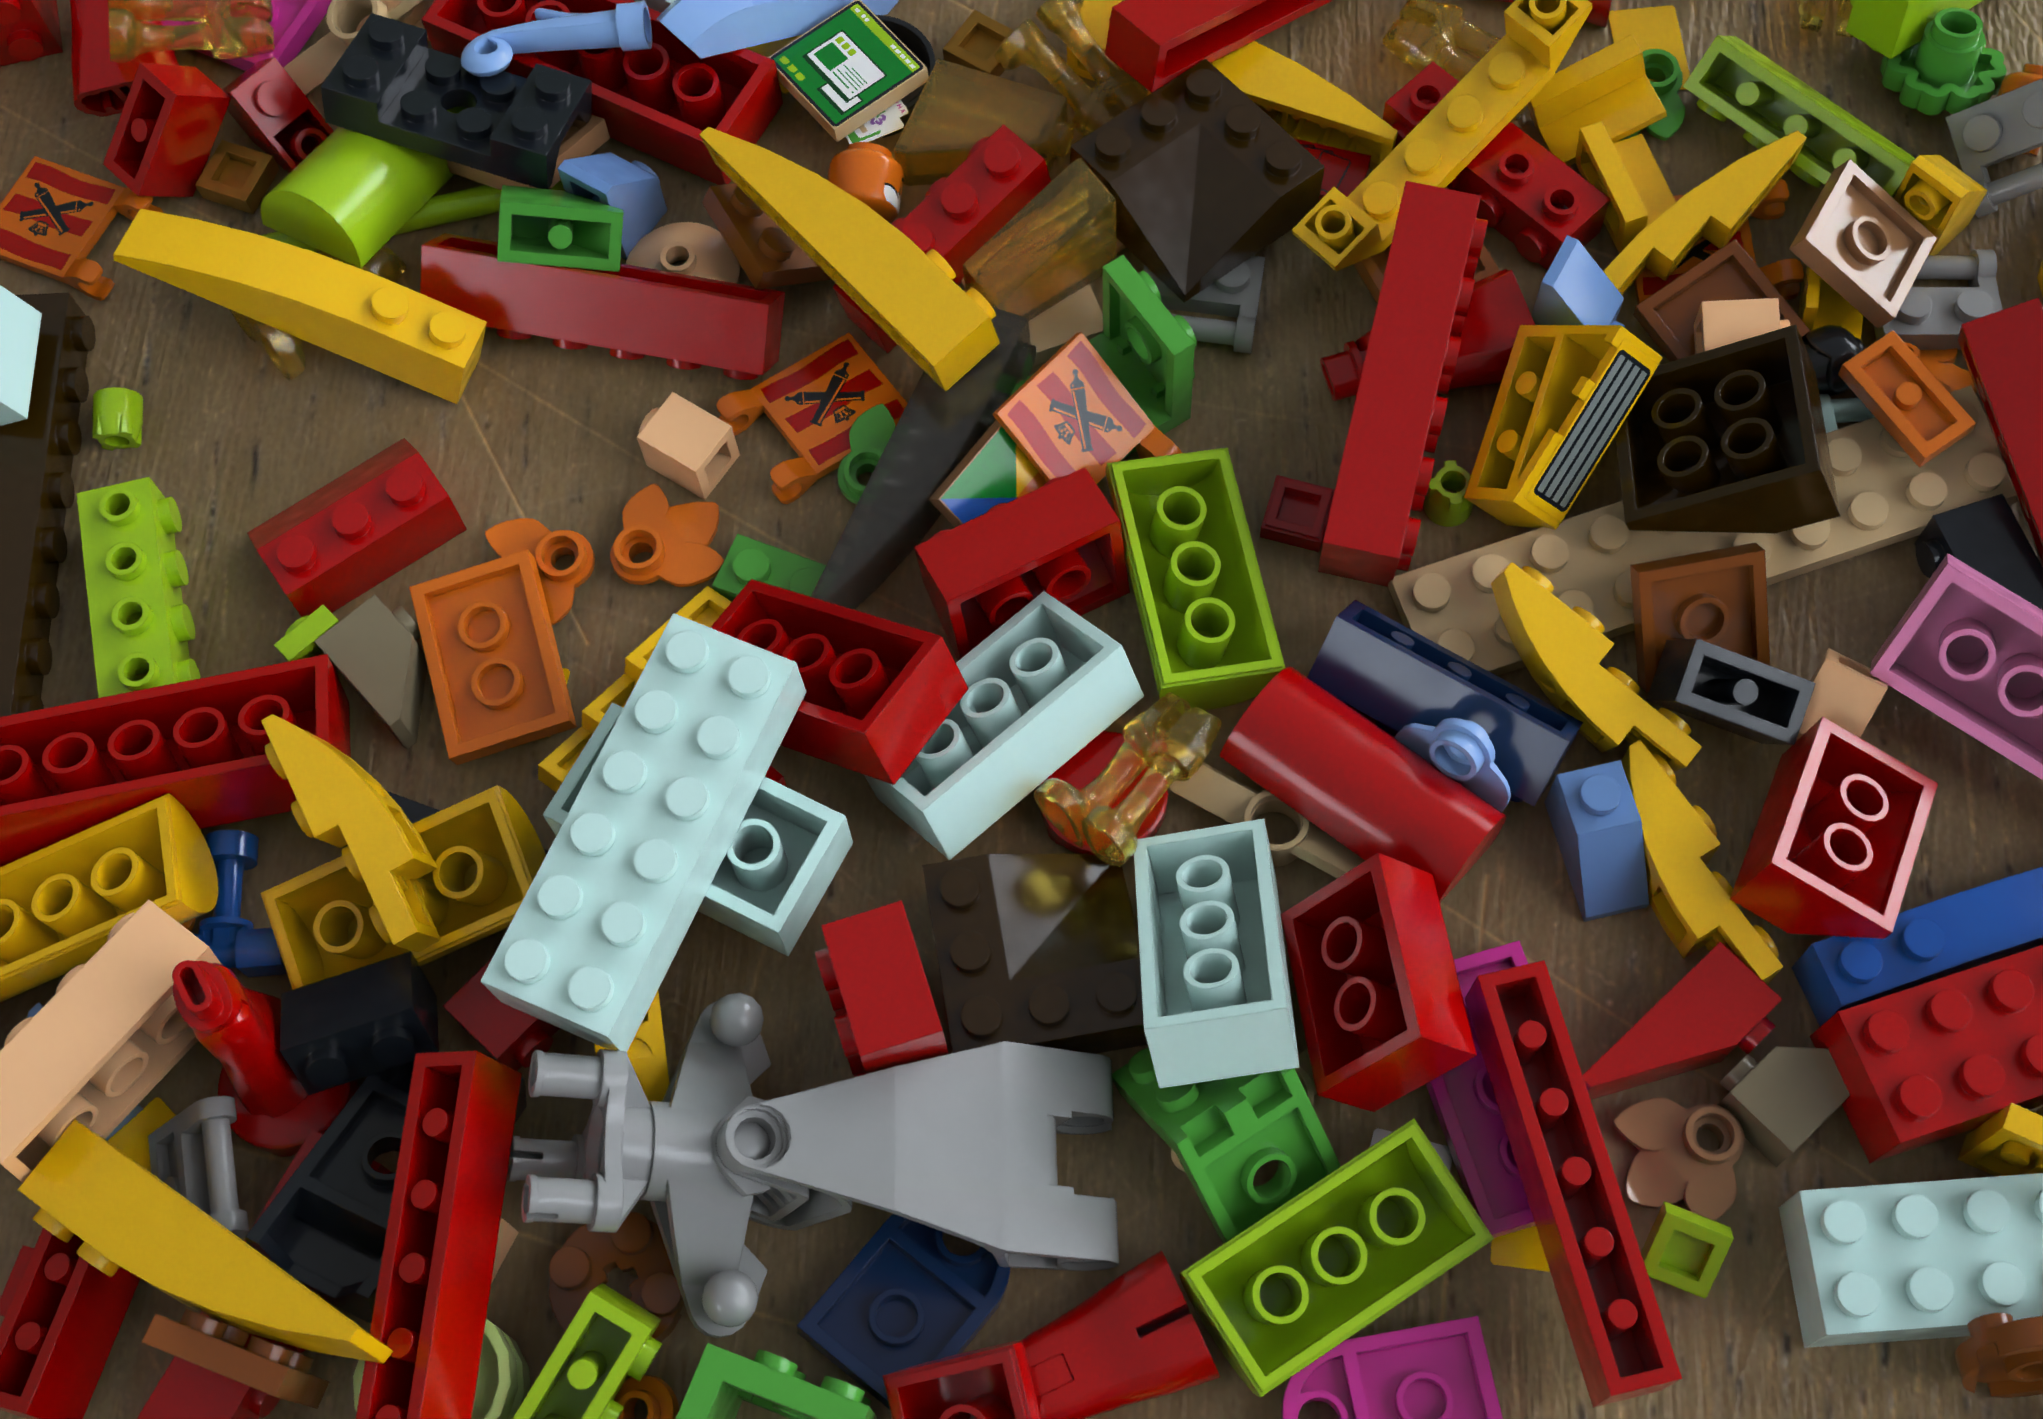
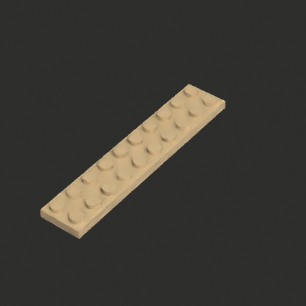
(1590, 555)

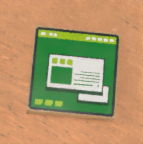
(848, 69)

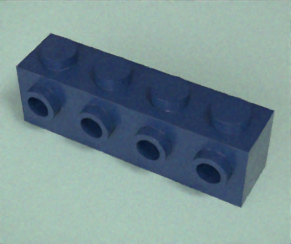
(1413, 680)

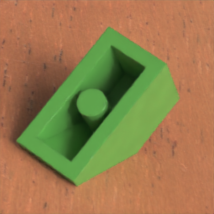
(558, 229)

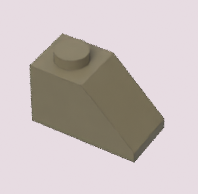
(381, 663)
(1783, 1097)

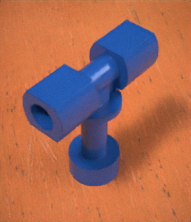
(226, 933)

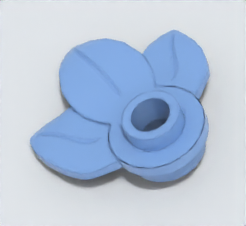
(1461, 752)

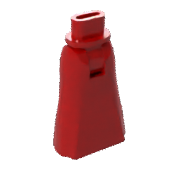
(97, 83)
(1485, 348)
(241, 1032)
(1119, 1347)

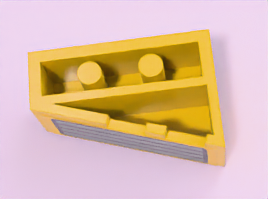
(1556, 418)

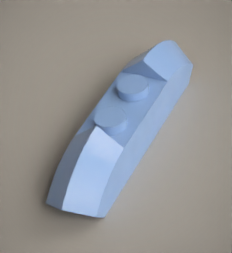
(732, 25)

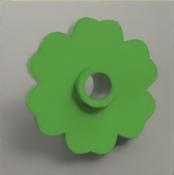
(1947, 66)

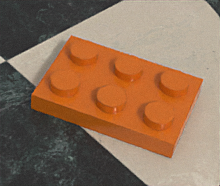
(492, 657)

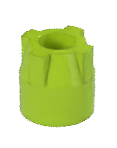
(117, 418)
(1443, 506)

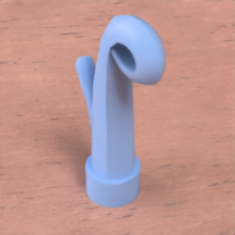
(558, 31)

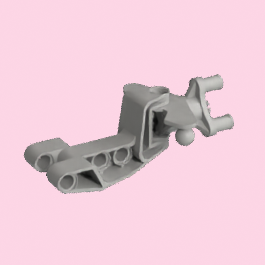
(933, 1140)

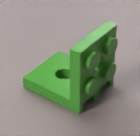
(1145, 346)
(1228, 1132)
(770, 1383)

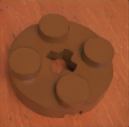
(592, 1255)
(2003, 1355)

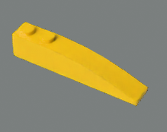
(1283, 89)
(868, 258)
(311, 299)
(175, 1246)

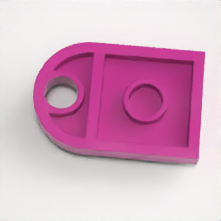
(1402, 1375)

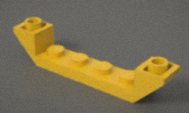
(1450, 135)

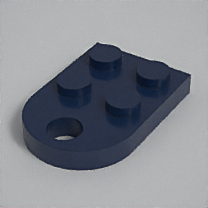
(903, 1304)

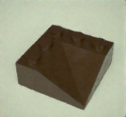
(1200, 178)
(1729, 442)
(1037, 951)

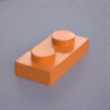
(1906, 398)

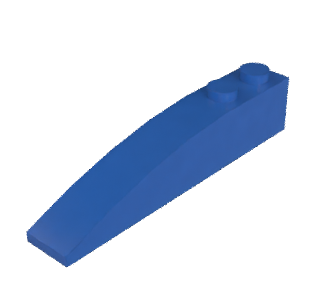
(1925, 944)

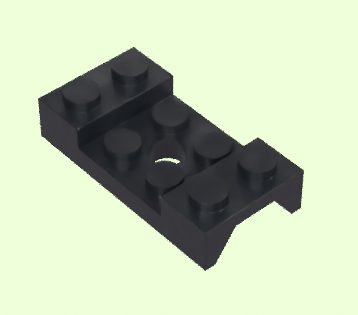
(402, 90)
(335, 1207)

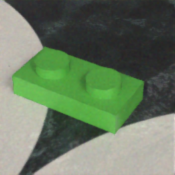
(767, 564)

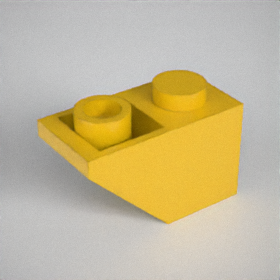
(1939, 197)

